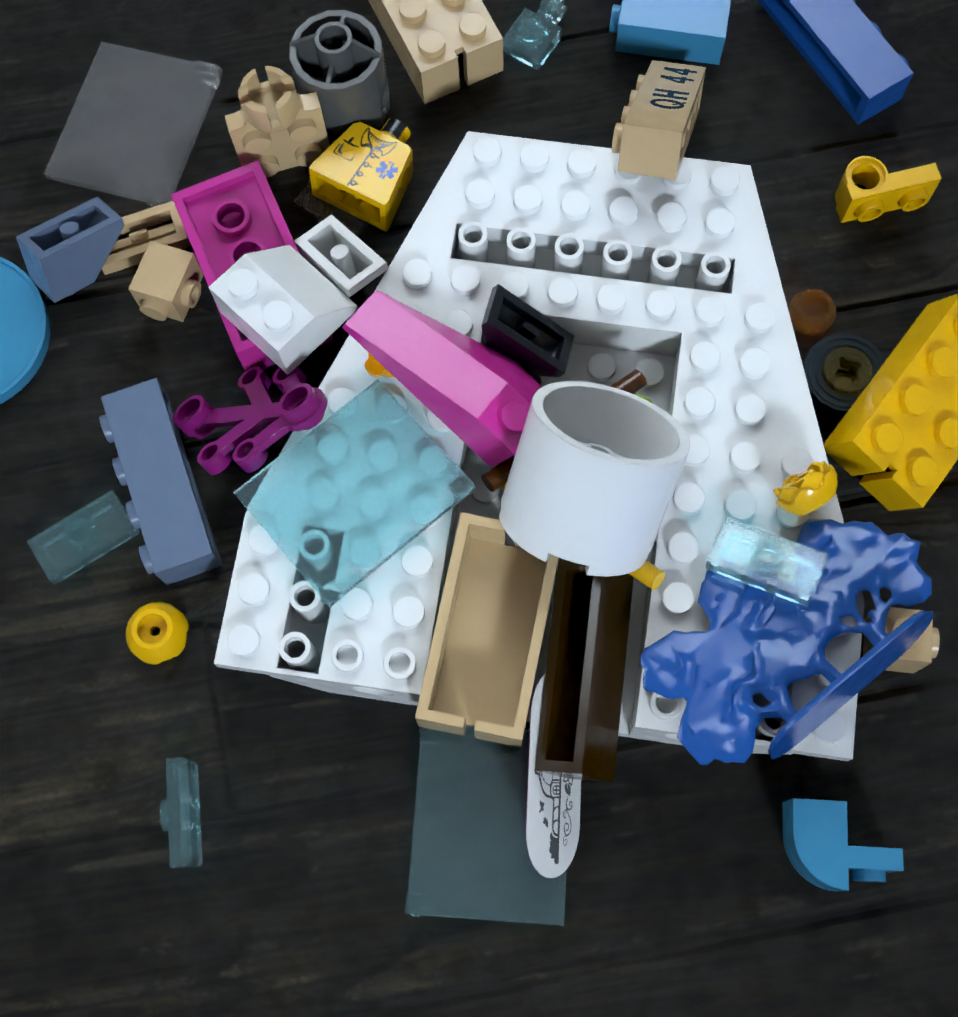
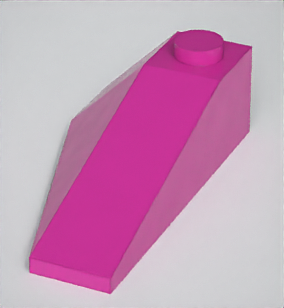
(457, 378)

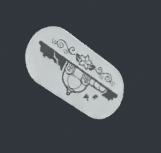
(551, 807)

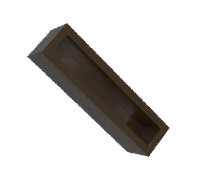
(584, 674)

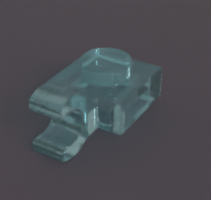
(535, 34)

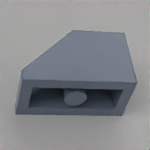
(70, 248)

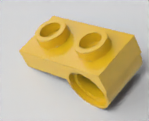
(885, 191)

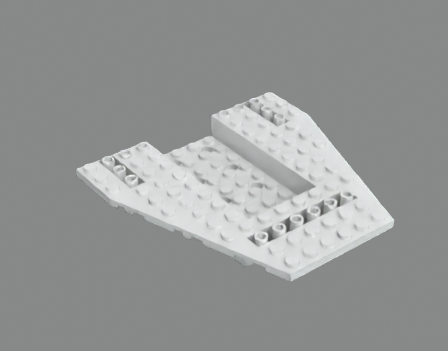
(645, 281)

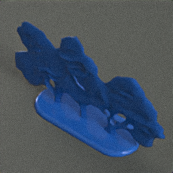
(768, 642)

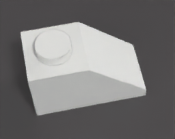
(340, 256)

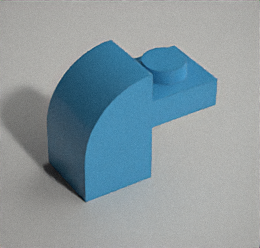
(819, 849)

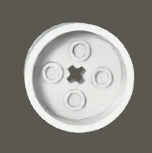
(592, 477)

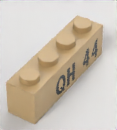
(659, 120)

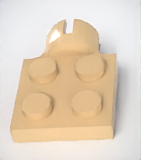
(276, 123)

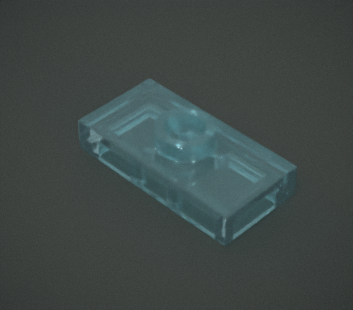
(82, 537)
(767, 561)
(182, 813)

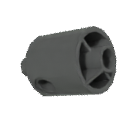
(345, 65)

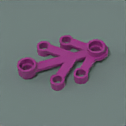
(297, 410)

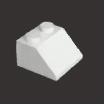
(281, 304)

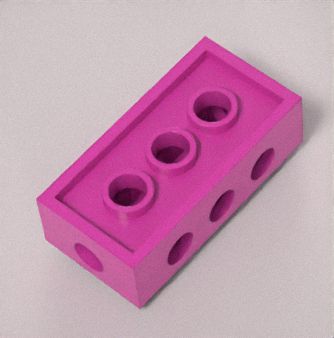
(224, 222)

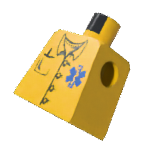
(365, 172)

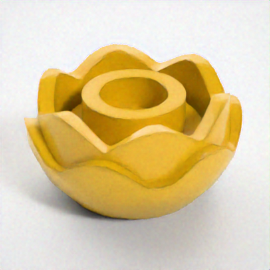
(807, 490)
(172, 633)

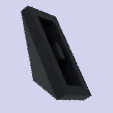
(525, 335)

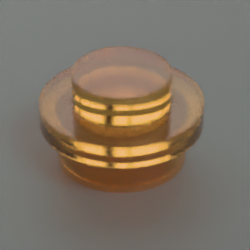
(812, 312)

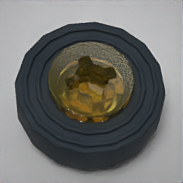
(835, 391)

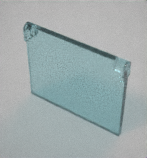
(354, 492)
(472, 835)

